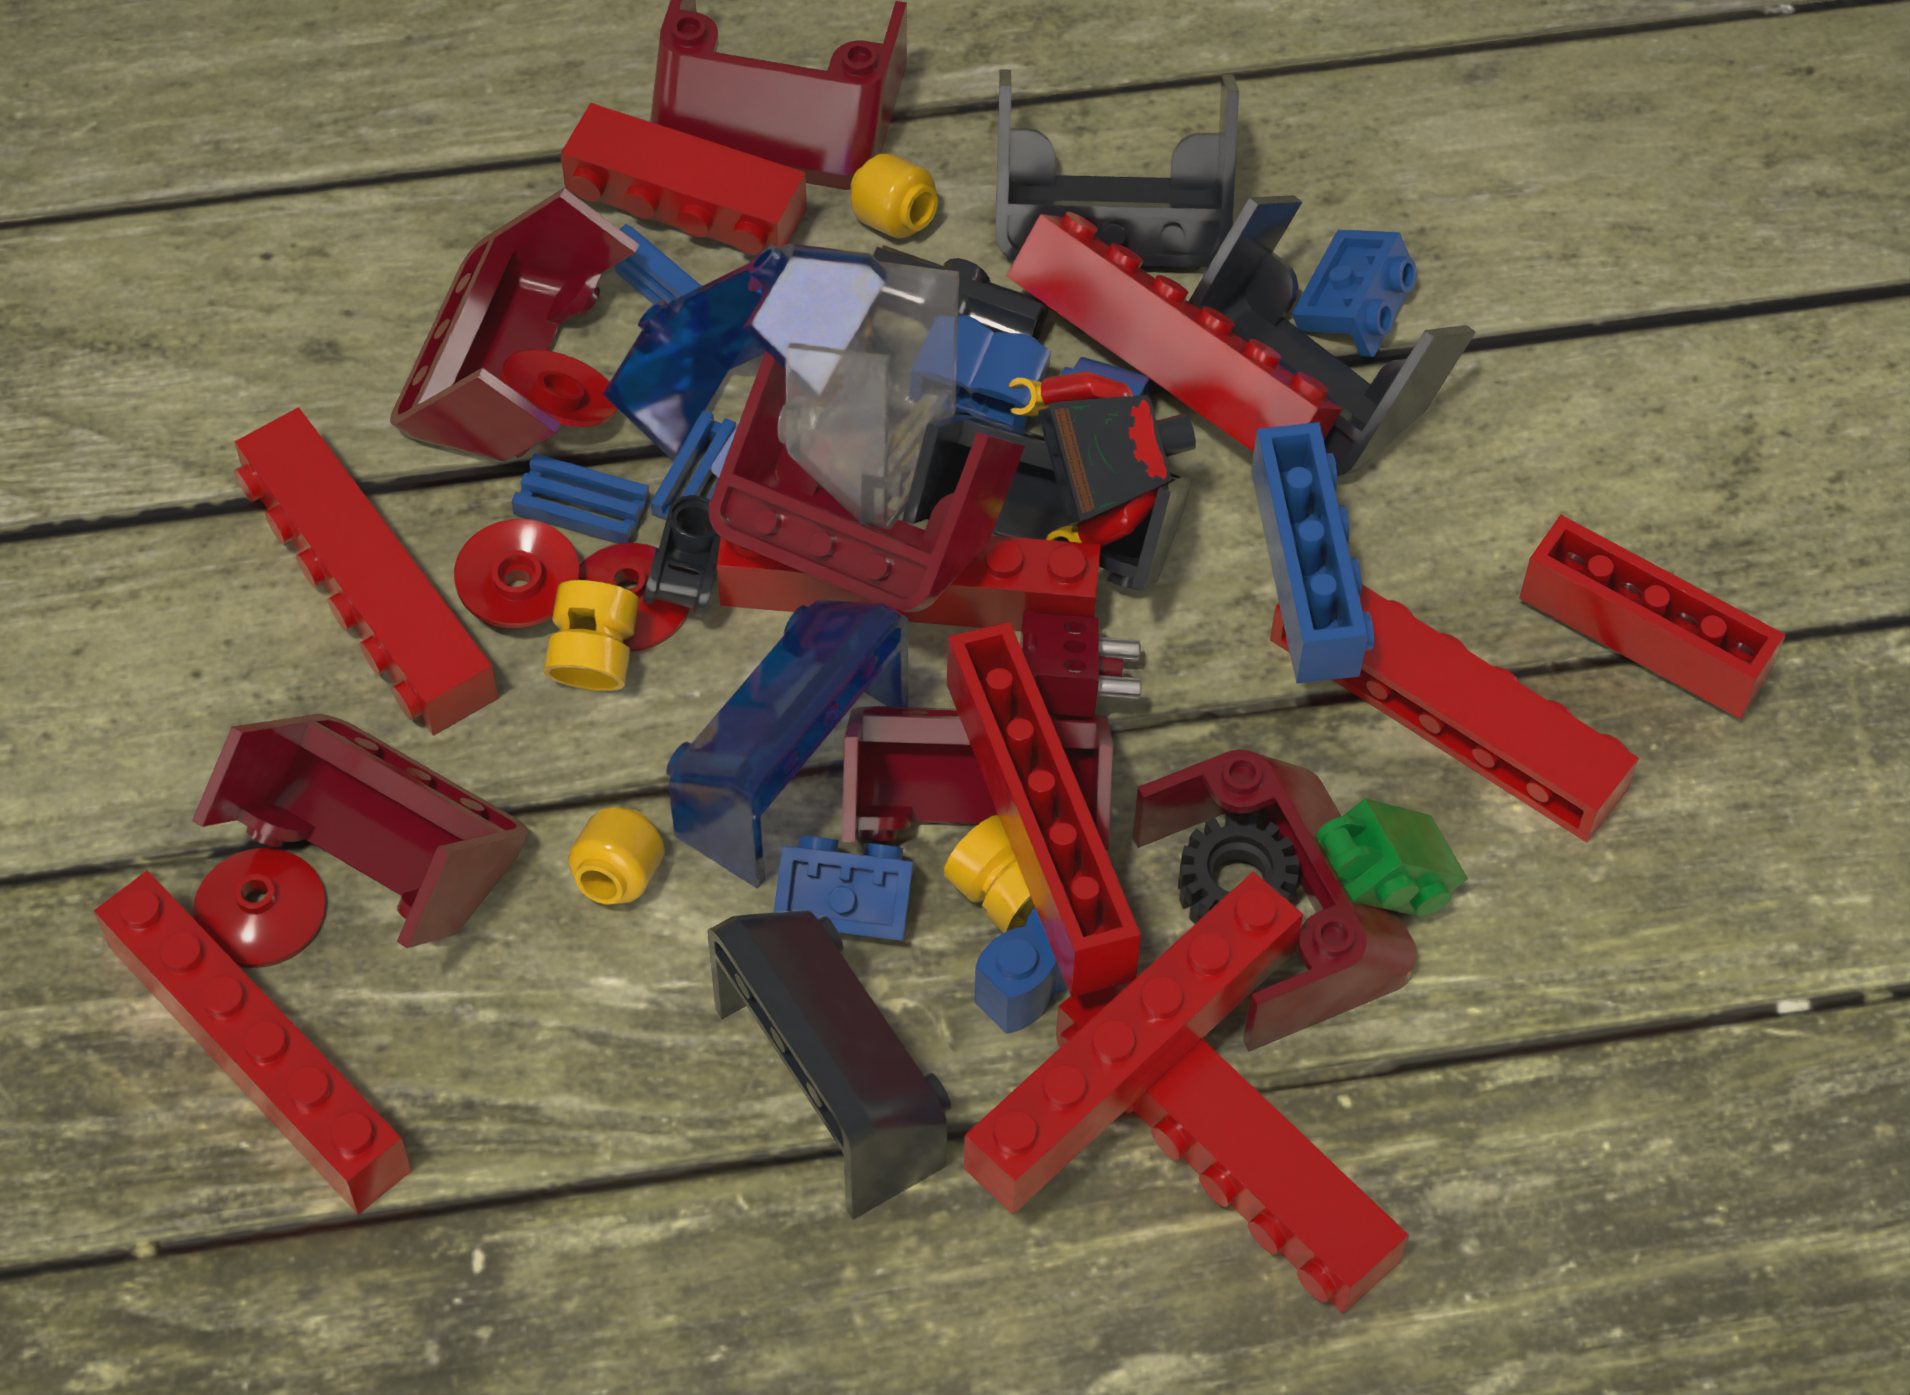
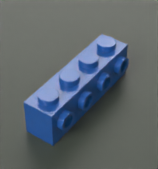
(1310, 553)

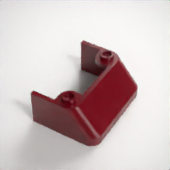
(778, 110)
(505, 301)
(786, 515)
(922, 769)
(369, 809)
(1347, 946)

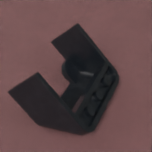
(1159, 219)
(1258, 291)
(1034, 501)
(835, 1047)

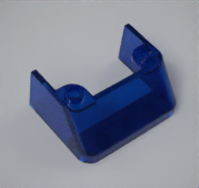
(694, 340)
(779, 721)

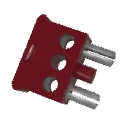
(1075, 663)

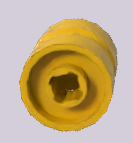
(591, 635)
(988, 872)

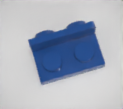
(1358, 287)
(854, 891)

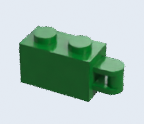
(1391, 858)

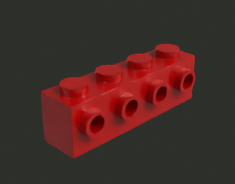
(683, 180)
(1651, 616)

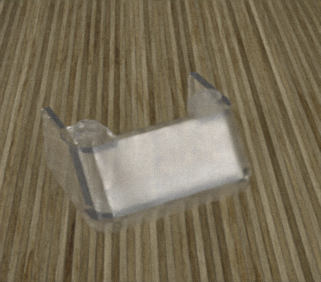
(864, 410)

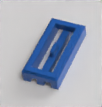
(653, 272)
(686, 458)
(585, 491)

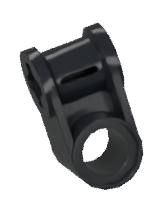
(685, 558)

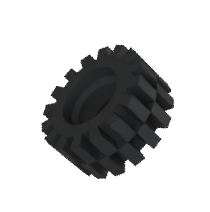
(1233, 843)

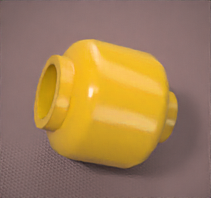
(893, 195)
(616, 855)

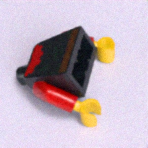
(1103, 451)

